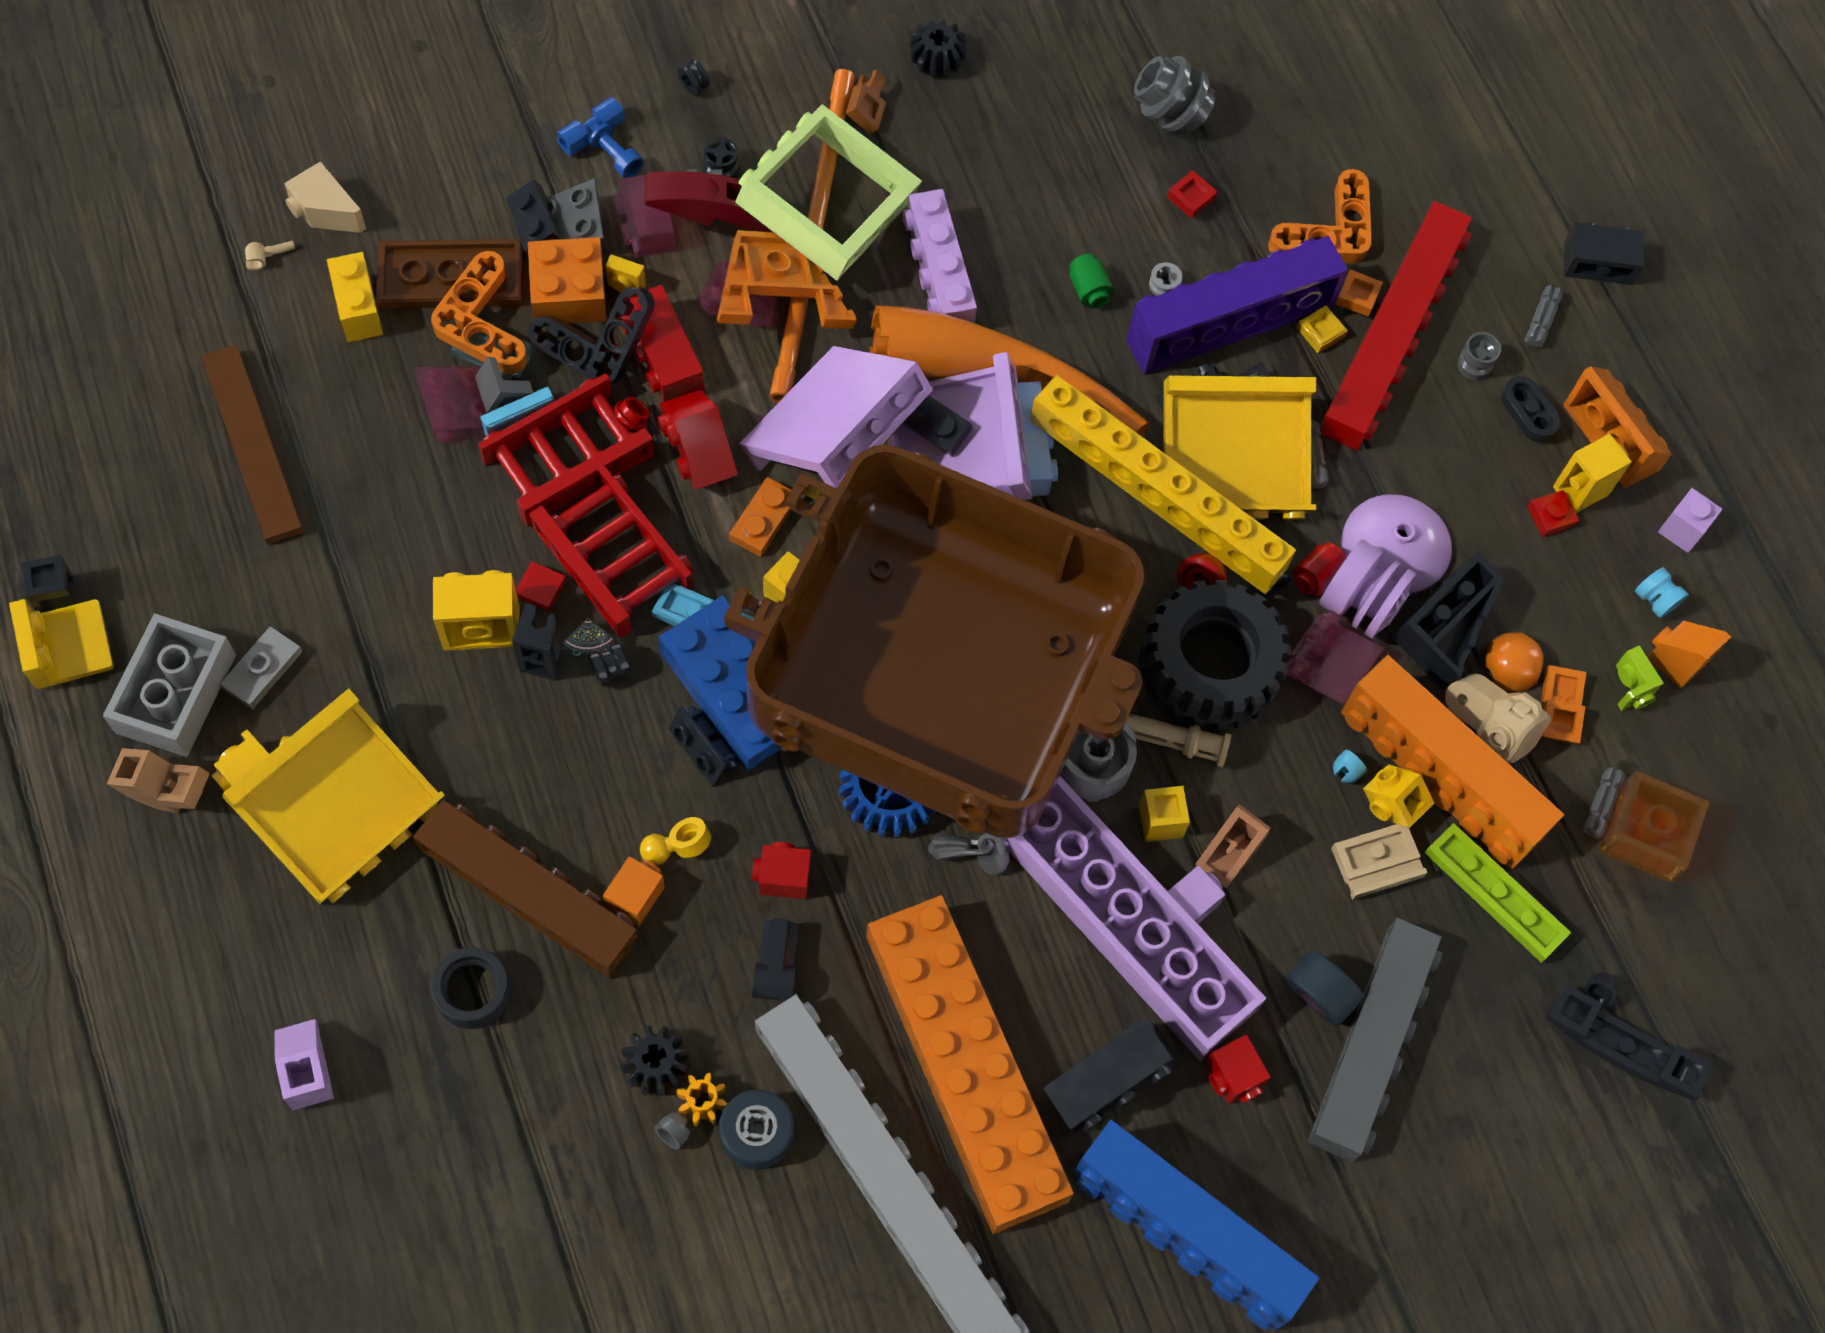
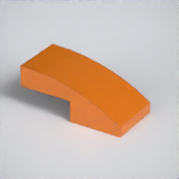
(1563, 701)

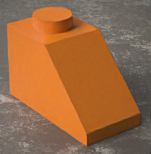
(1686, 650)

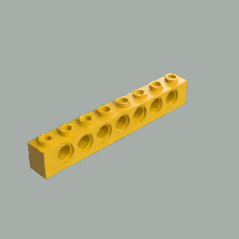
(1161, 484)

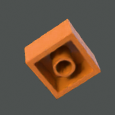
(567, 280)

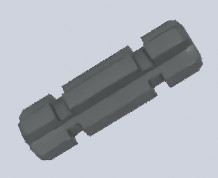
(1543, 316)
(1318, 473)
(1604, 803)

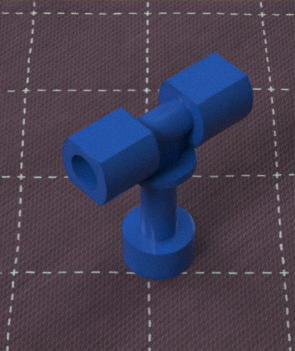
(598, 133)

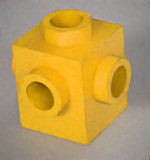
(1398, 796)

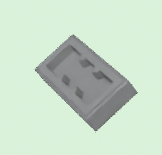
(261, 667)

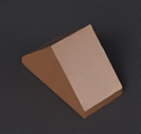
(1233, 845)

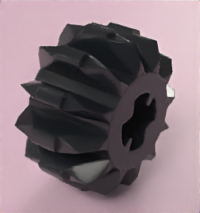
(938, 48)
(669, 1066)

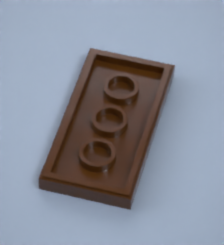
(425, 270)

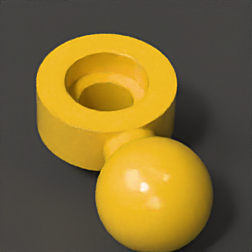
(687, 838)

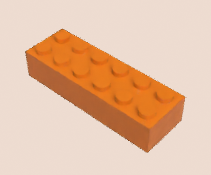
(1453, 761)

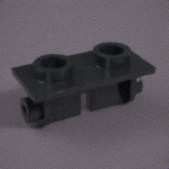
(692, 732)

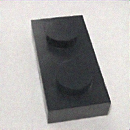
(532, 214)
(938, 425)

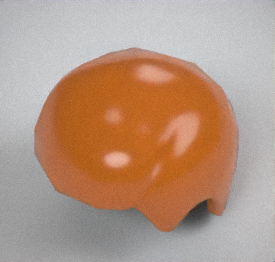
(1514, 661)

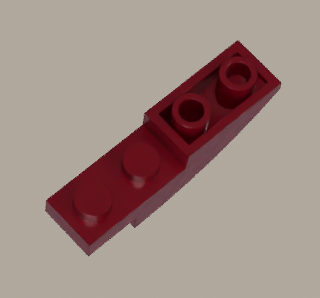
(699, 198)

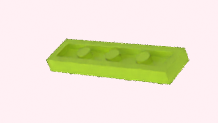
(1497, 892)

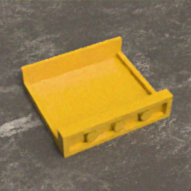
(1244, 439)
(333, 798)

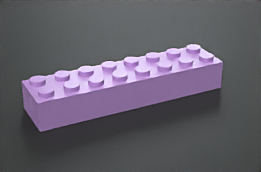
(1135, 923)

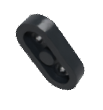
(1533, 409)

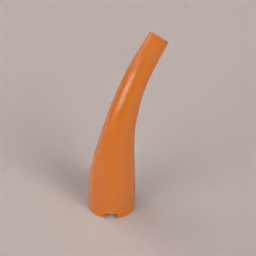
(957, 346)

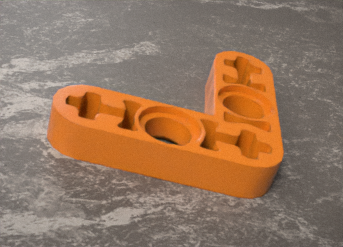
(1344, 228)
(466, 315)

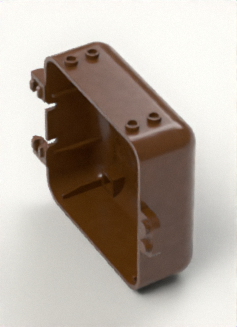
(943, 639)

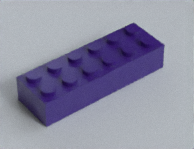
(1235, 304)

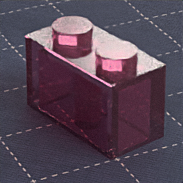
(645, 228)

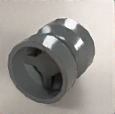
(1479, 356)

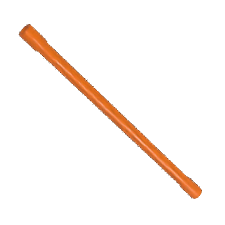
(785, 371)

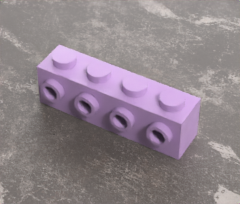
(939, 255)

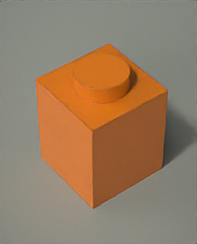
(634, 889)

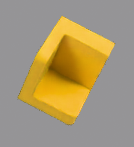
(1164, 813)

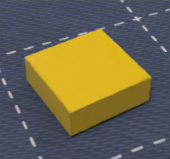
(1322, 329)

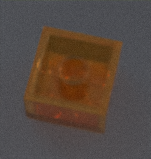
(1654, 827)

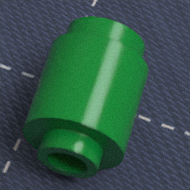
(1091, 281)

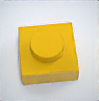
(624, 273)

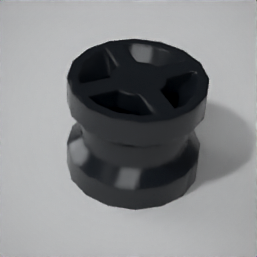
(719, 150)
(609, 663)

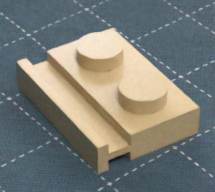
(1378, 860)

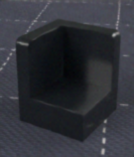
(45, 580)

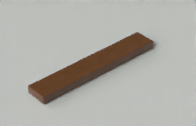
(252, 444)

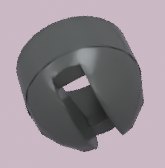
(673, 1130)

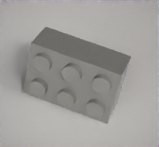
(170, 685)

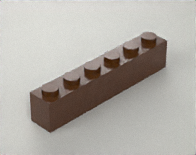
(527, 888)

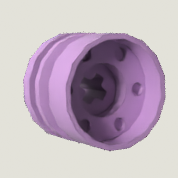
(1367, 589)

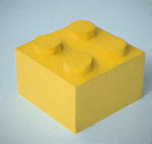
(475, 610)

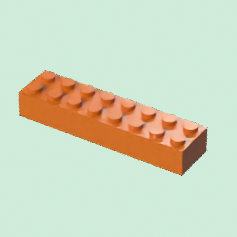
(968, 1065)

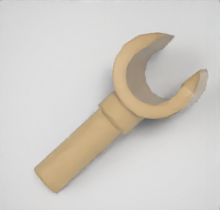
(256, 253)

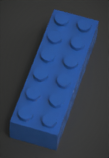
(1194, 1228)

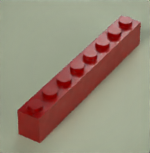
(1394, 327)

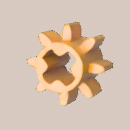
(695, 1090)

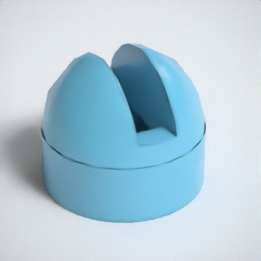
(1350, 766)

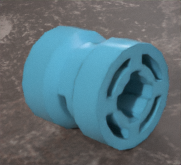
(1661, 592)

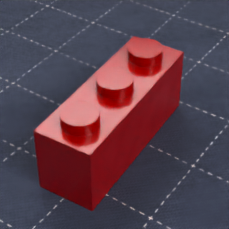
(667, 351)

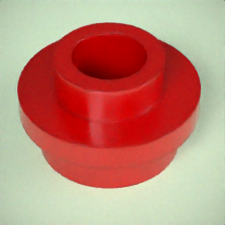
(632, 413)

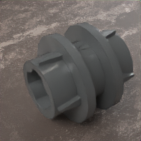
(1174, 93)

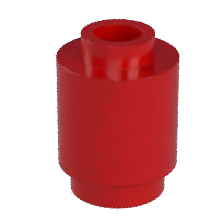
(1318, 569)

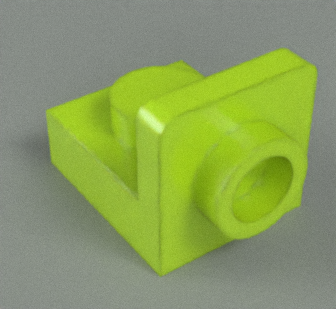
(1640, 676)

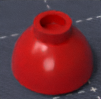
(1201, 567)

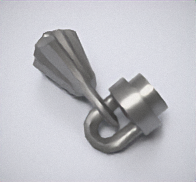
(991, 856)

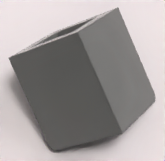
(499, 388)

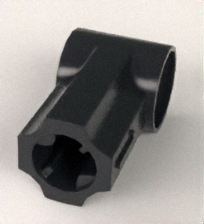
(776, 970)

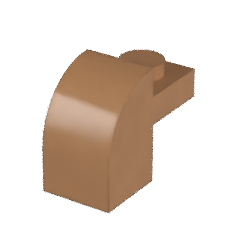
(157, 782)

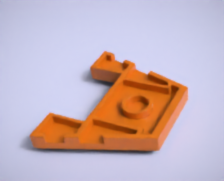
(772, 267)

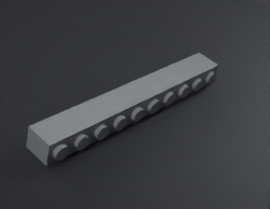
(883, 1173)

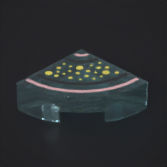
(586, 638)

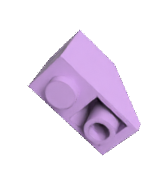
(302, 1065)

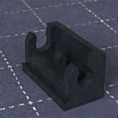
(534, 646)

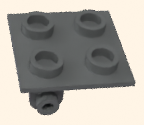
(578, 212)

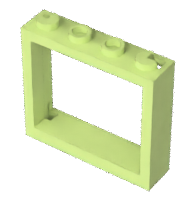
(797, 228)

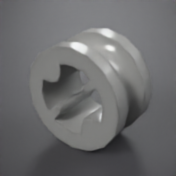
(1164, 269)

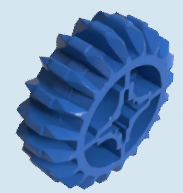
(877, 813)

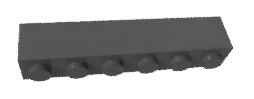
(1375, 1041)

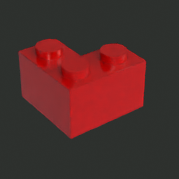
(698, 431)

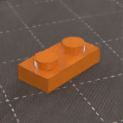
(762, 518)

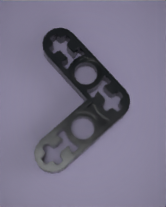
(595, 351)

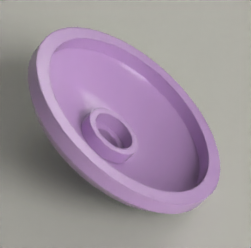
(1425, 549)

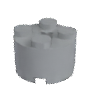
(1097, 776)

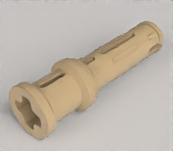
(1189, 740)

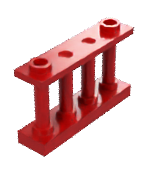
(582, 479)
(596, 583)

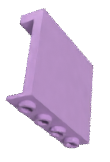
(838, 412)
(996, 445)

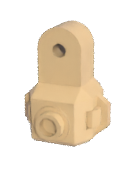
(1502, 720)

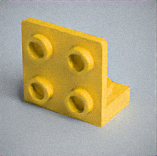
(61, 642)

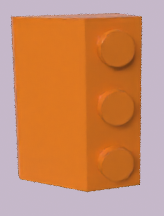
(1603, 408)

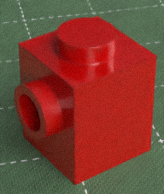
(782, 871)
(1237, 1071)

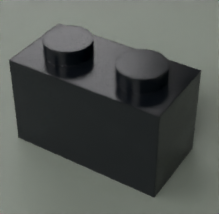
(1603, 253)

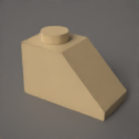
(323, 201)

